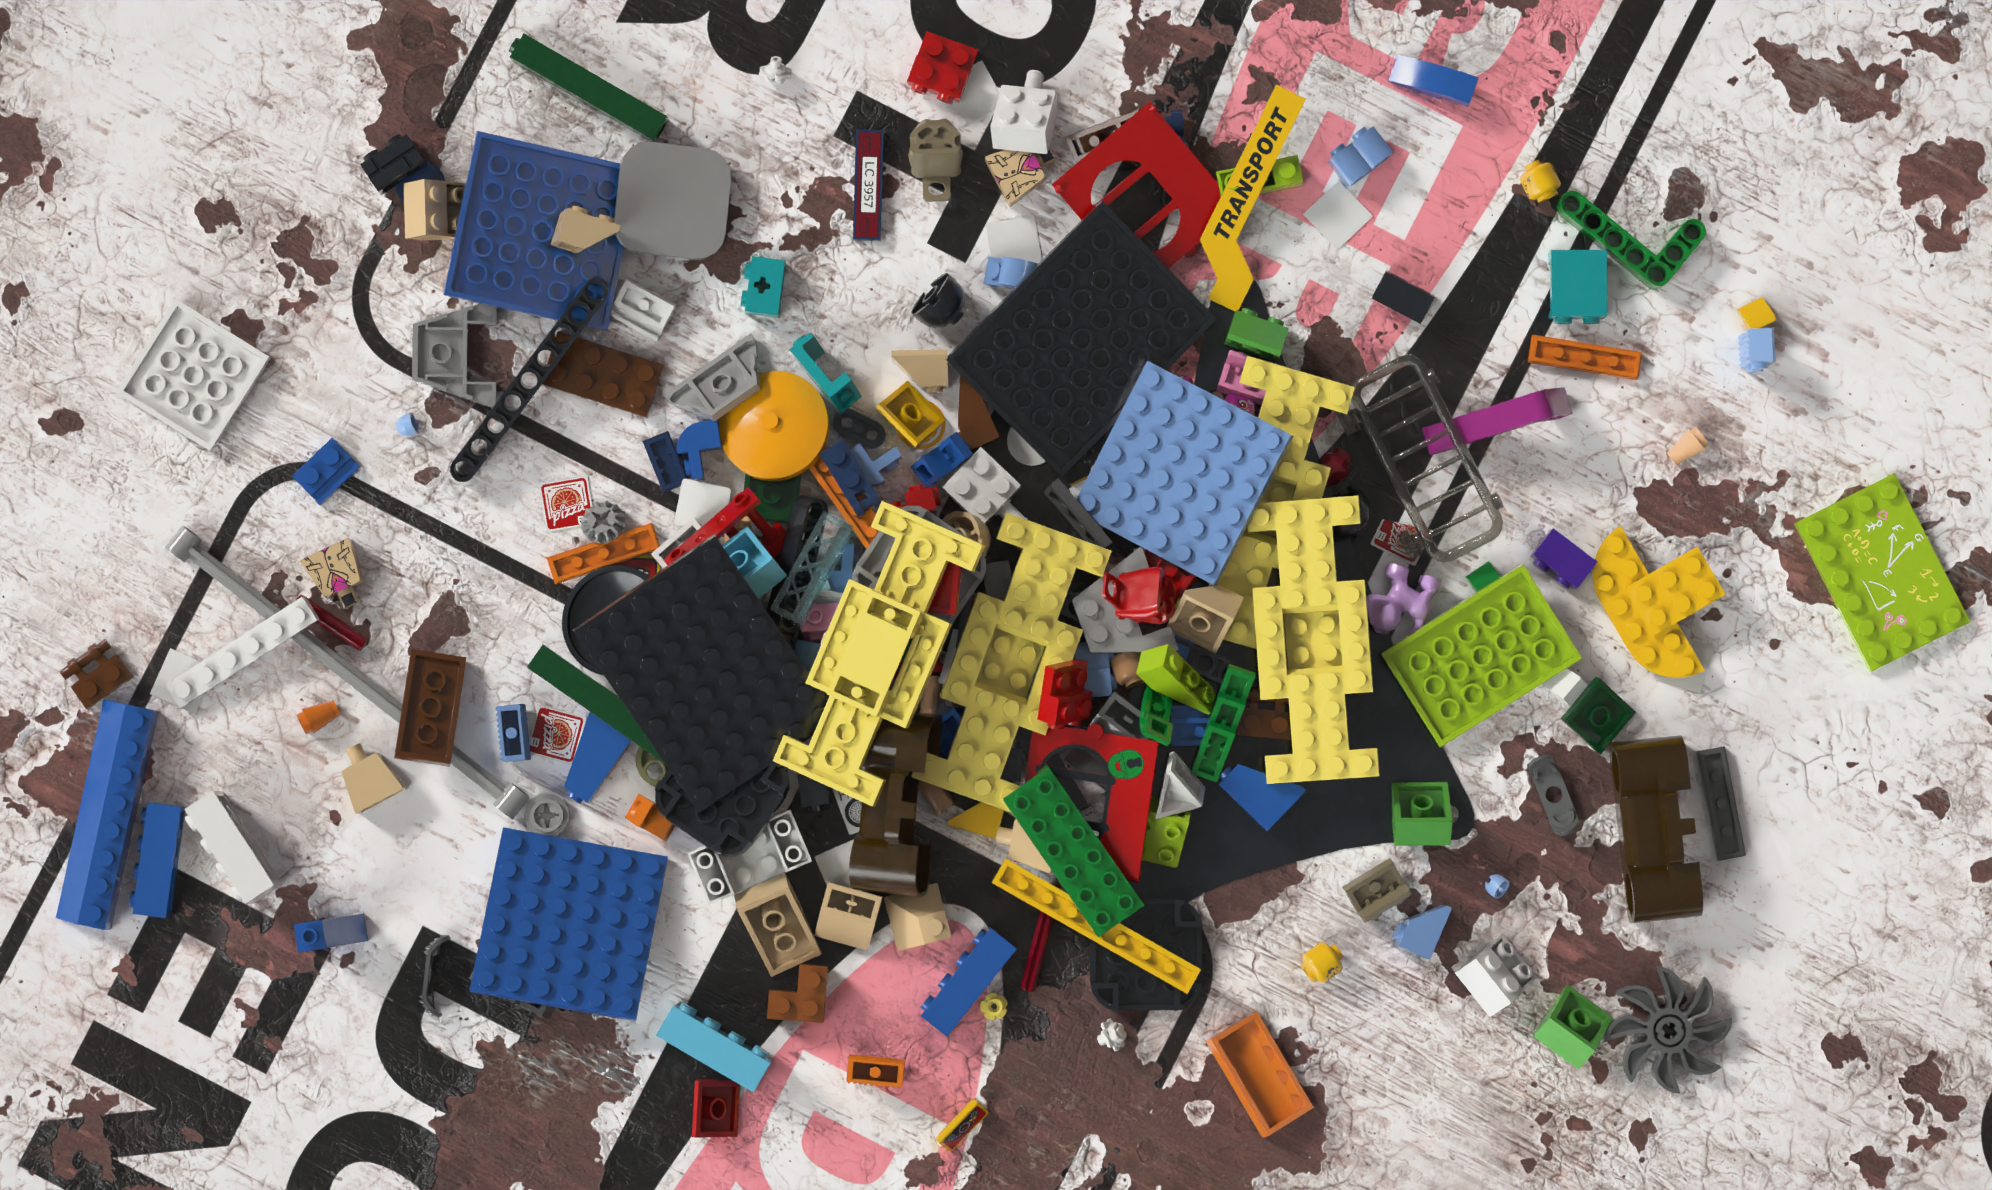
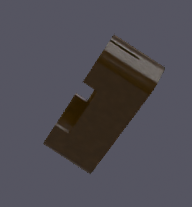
(1651, 830)
(884, 848)

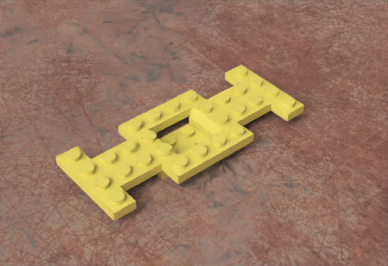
(1293, 406)
(1323, 640)
(867, 647)
(1002, 654)

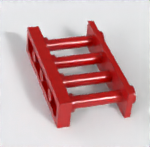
(724, 521)

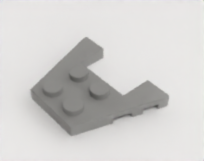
(441, 353)
(1107, 632)

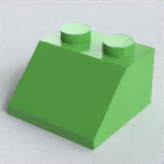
(1256, 334)
(1421, 814)
(1573, 1027)

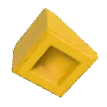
(1757, 314)

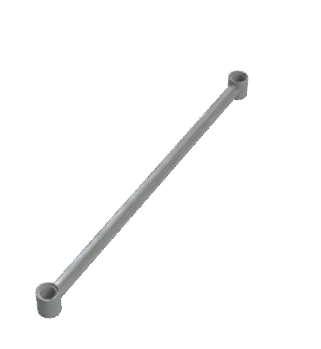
(186, 545)

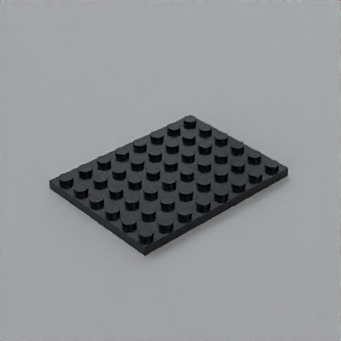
(1077, 336)
(704, 672)

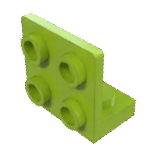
(1165, 836)

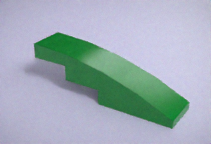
(1223, 723)

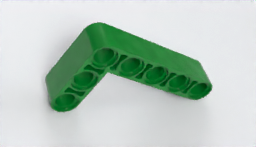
(1629, 243)

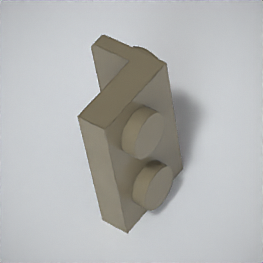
(1377, 891)

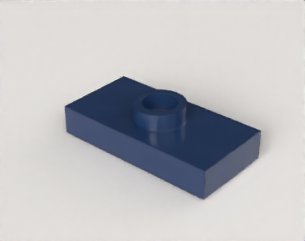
(665, 461)

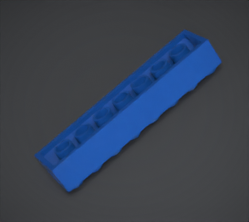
(107, 815)

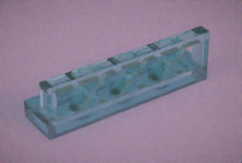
(822, 573)

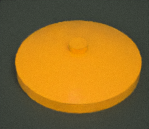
(777, 428)

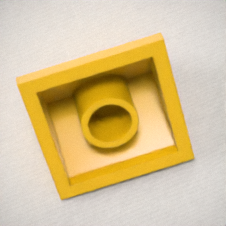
(910, 414)

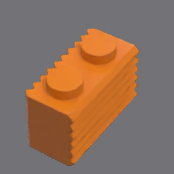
(875, 1070)

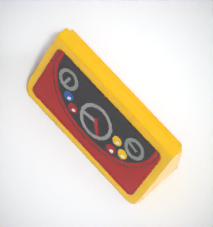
(962, 1125)

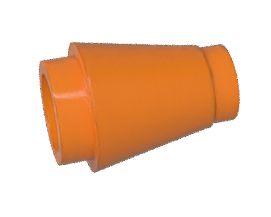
(317, 716)

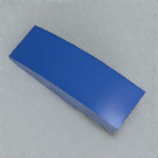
(1433, 80)

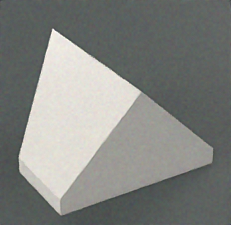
(1179, 789)

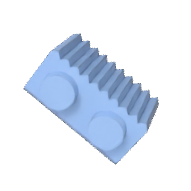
(1757, 349)

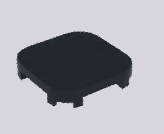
(734, 820)
(1126, 986)

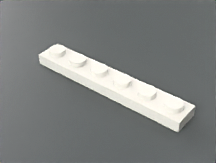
(242, 652)

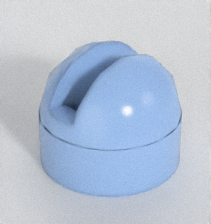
(407, 425)
(1497, 886)

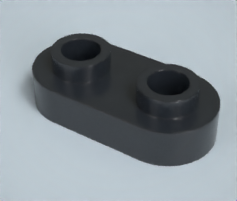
(860, 427)

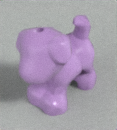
(1387, 610)

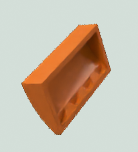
(1259, 1074)

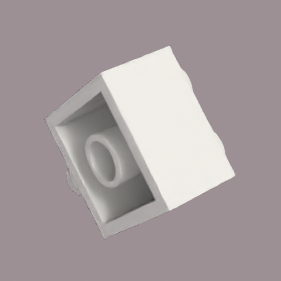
(1025, 116)
(983, 488)

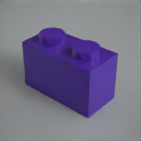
(1563, 560)

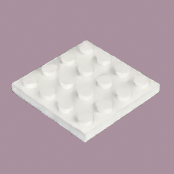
(193, 375)

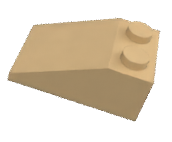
(777, 924)

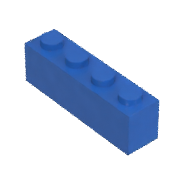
(158, 860)
(968, 982)

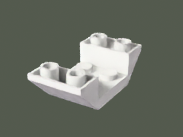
(773, 853)

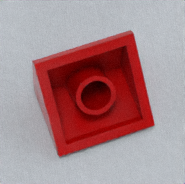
(715, 1108)

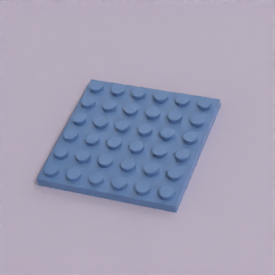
(1182, 472)

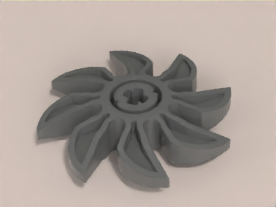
(1681, 1024)

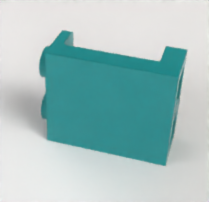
(1578, 285)
(841, 391)

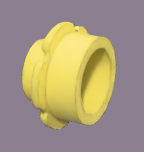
(994, 998)

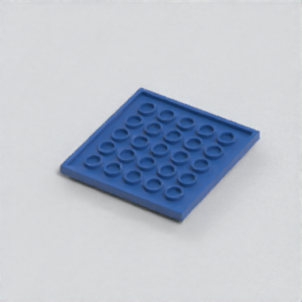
(508, 225)
(569, 924)

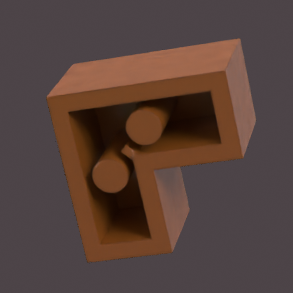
(807, 1002)

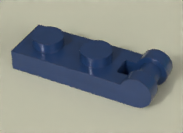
(850, 477)

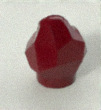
(1340, 465)

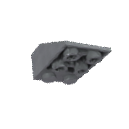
(1116, 718)

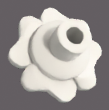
(775, 72)
(1112, 1034)

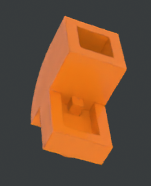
(645, 815)

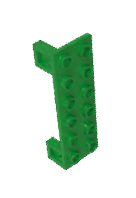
(1073, 851)

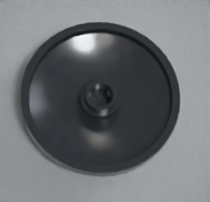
(591, 596)

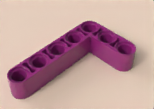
(1503, 417)

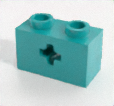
(773, 273)

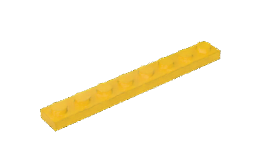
(1118, 939)

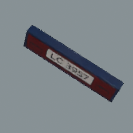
(868, 185)

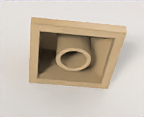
(924, 367)
(1205, 615)
(917, 919)

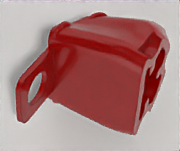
(1142, 595)

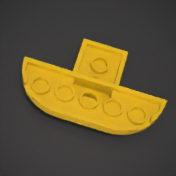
(1650, 604)

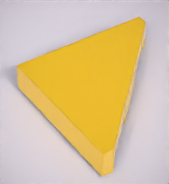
(979, 819)

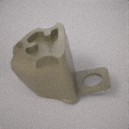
(935, 155)

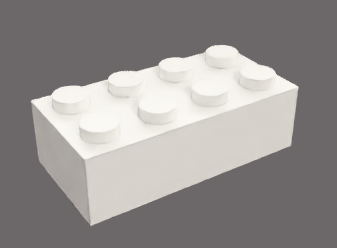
(232, 846)

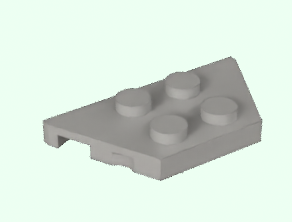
(721, 382)

